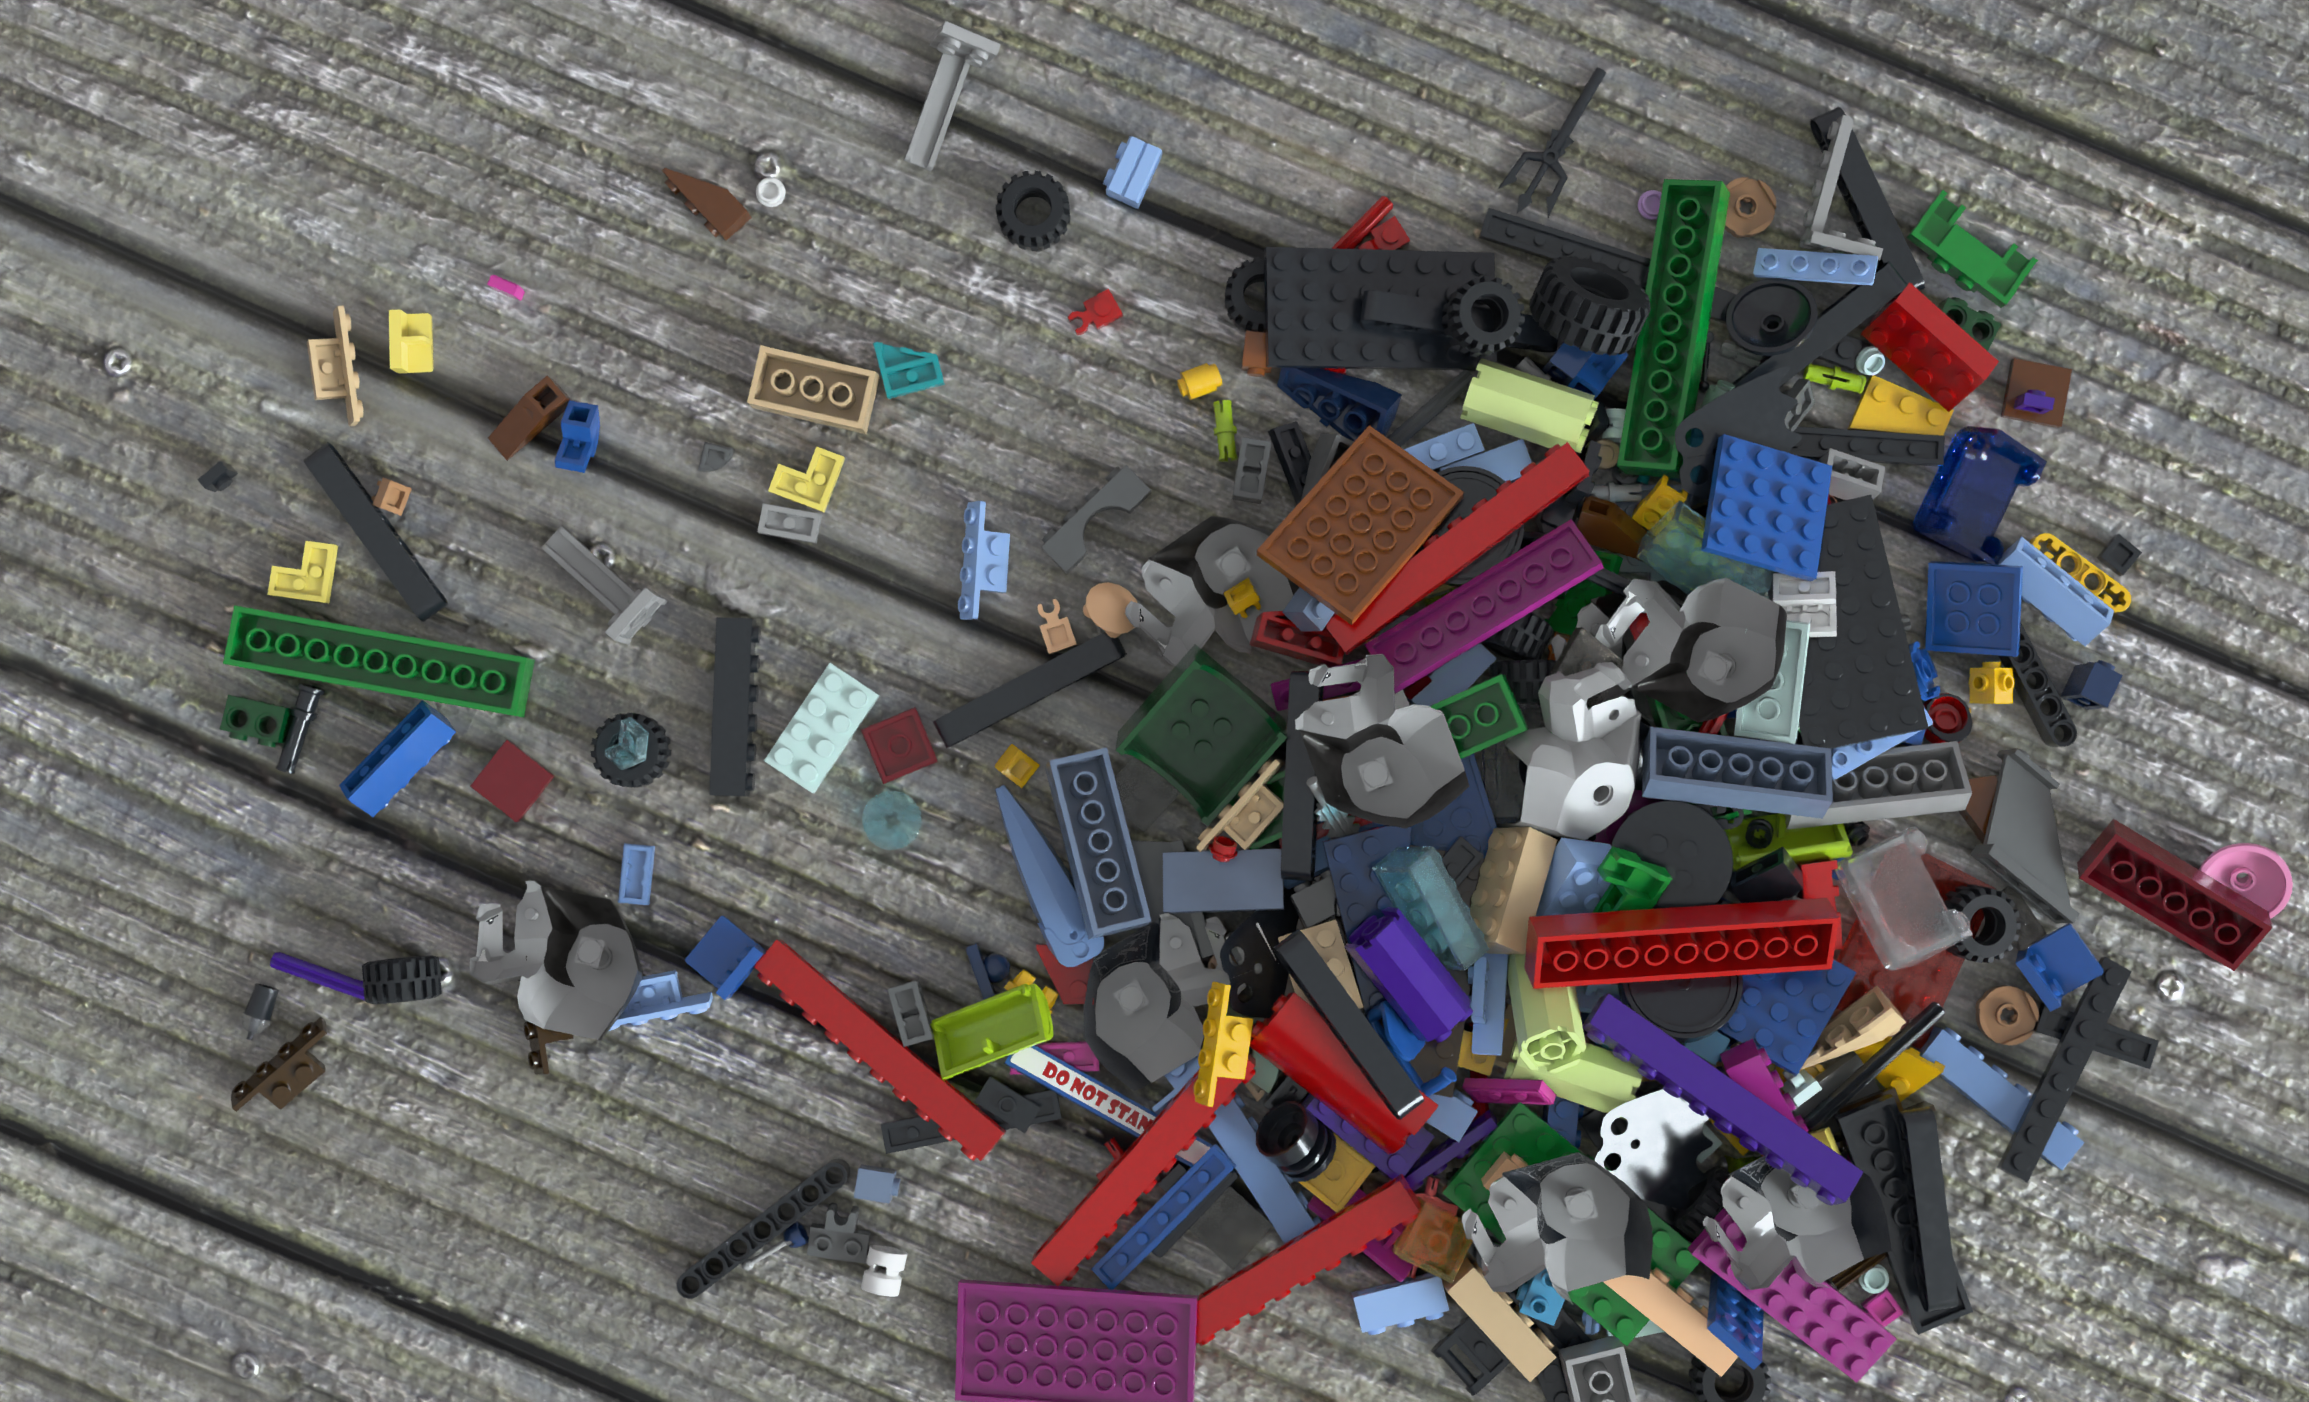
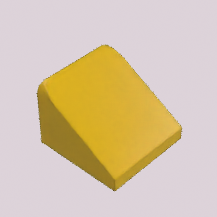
(1016, 765)

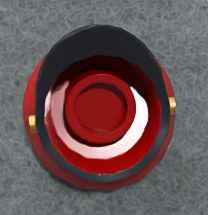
(1949, 717)

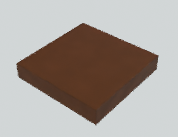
(2031, 375)

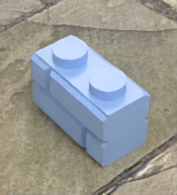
(1133, 171)

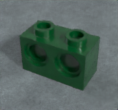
(1967, 318)
(257, 717)

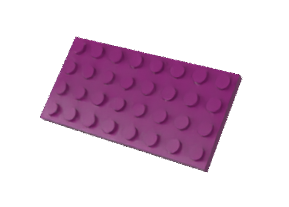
(1073, 1344)

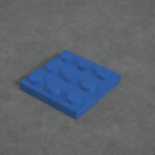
(1973, 608)

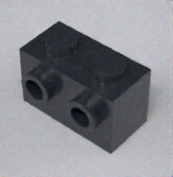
(1767, 878)

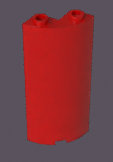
(1312, 1056)

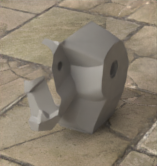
(1582, 759)

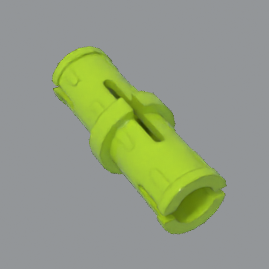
(1853, 381)
(1225, 430)

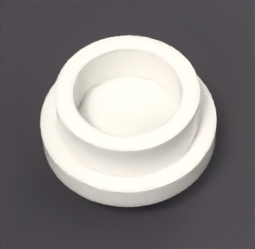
(770, 192)

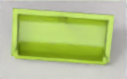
(1802, 844)
(991, 1029)

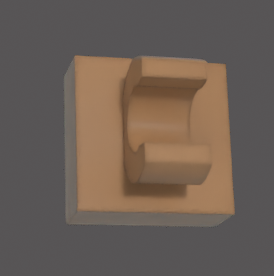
(391, 496)

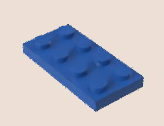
(1735, 1321)

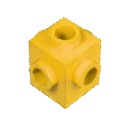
(1991, 684)

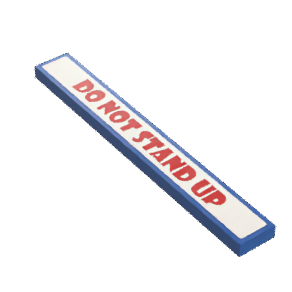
(1094, 1096)

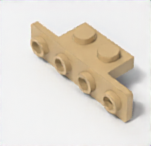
(333, 368)
(1250, 814)

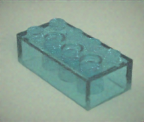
(1675, 553)
(1432, 905)

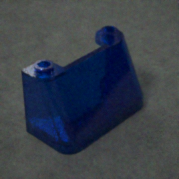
(1975, 491)

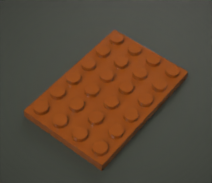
(1360, 524)

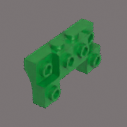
(1965, 257)
(1633, 882)

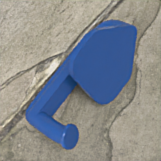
(1405, 1047)

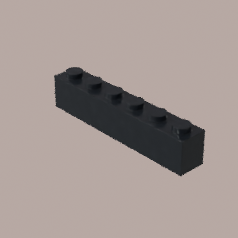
(733, 707)

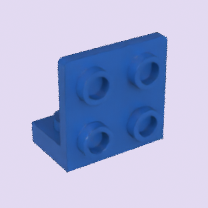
(725, 956)
(2058, 965)

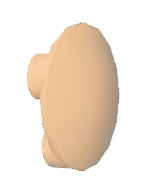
(1107, 608)

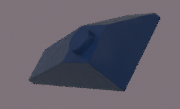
(1341, 400)

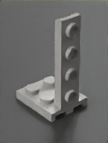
(959, 51)
(1823, 192)
(630, 607)

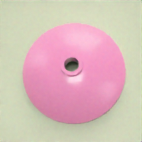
(2267, 877)

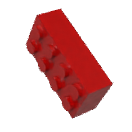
(1929, 347)

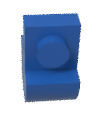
(1597, 373)
(580, 436)

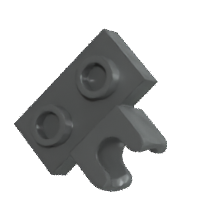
(839, 1237)

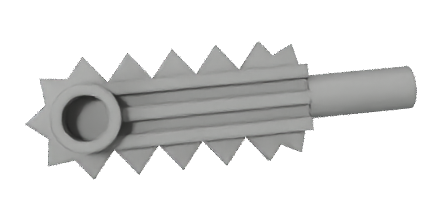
(1335, 820)

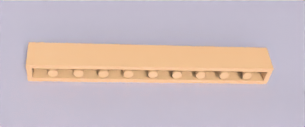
(1654, 1298)

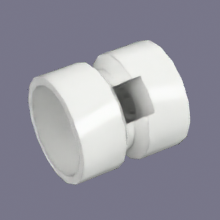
(879, 1280)

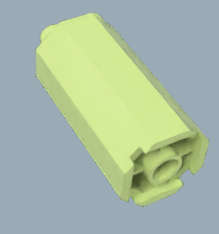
(1528, 406)
(1545, 1021)
(1595, 1082)

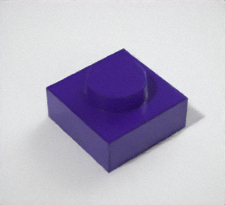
(2034, 401)

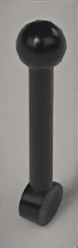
(1704, 385)

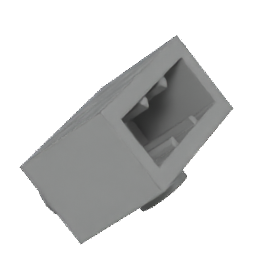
(1853, 476)

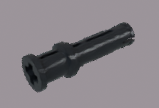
(303, 714)

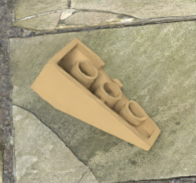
(1856, 1027)

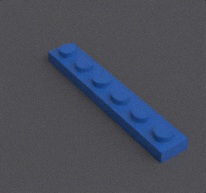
(1163, 1217)

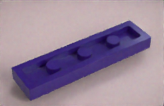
(1437, 1159)

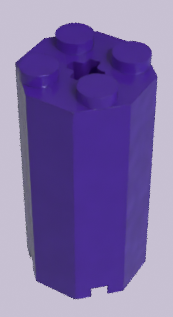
(1409, 975)

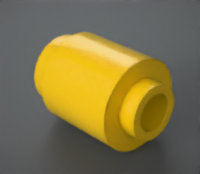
(1199, 381)

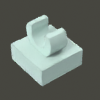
(1800, 1087)

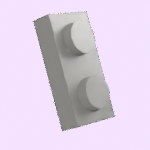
(789, 523)

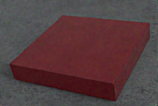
(899, 745)
(512, 781)

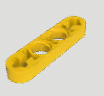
(2082, 569)

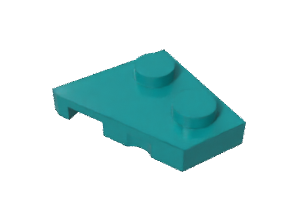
(907, 370)

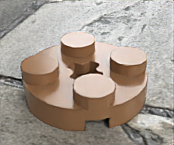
(1762, 212)
(2022, 1022)

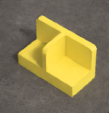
(410, 342)

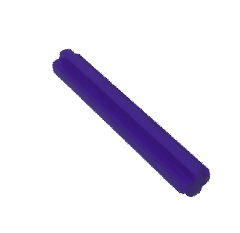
(317, 974)

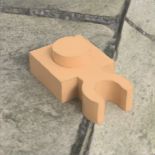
(1057, 631)

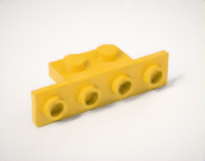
(1224, 1045)

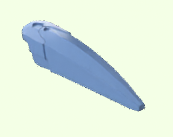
(1047, 885)

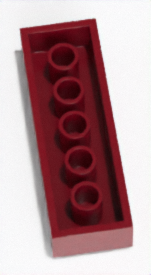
(2174, 895)

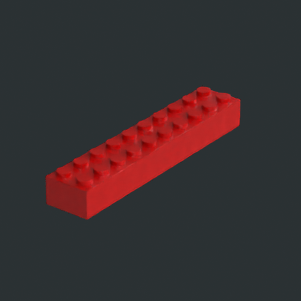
(1680, 943)

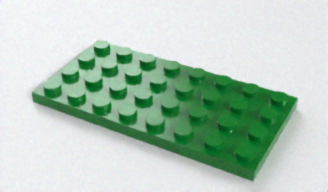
(1536, 1141)

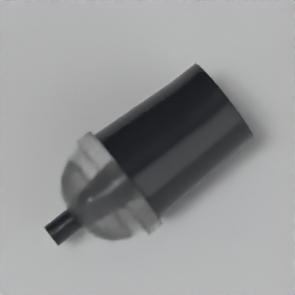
(259, 1009)

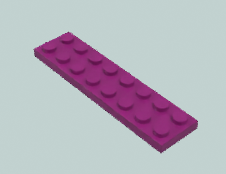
(1486, 604)
(1814, 1314)

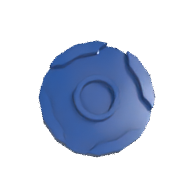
(1924, 671)

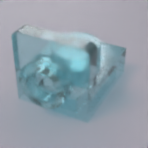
(631, 745)

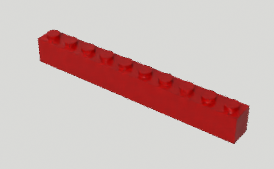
(1465, 542)
(880, 1050)
(1130, 1176)
(1304, 1256)

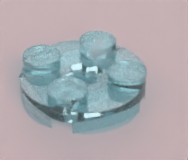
(908, 814)

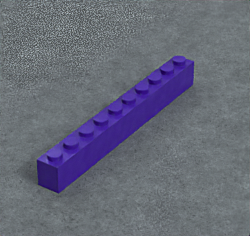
(1722, 1100)

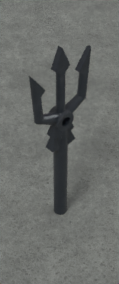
(1554, 149)

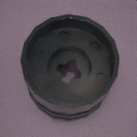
(1295, 1141)

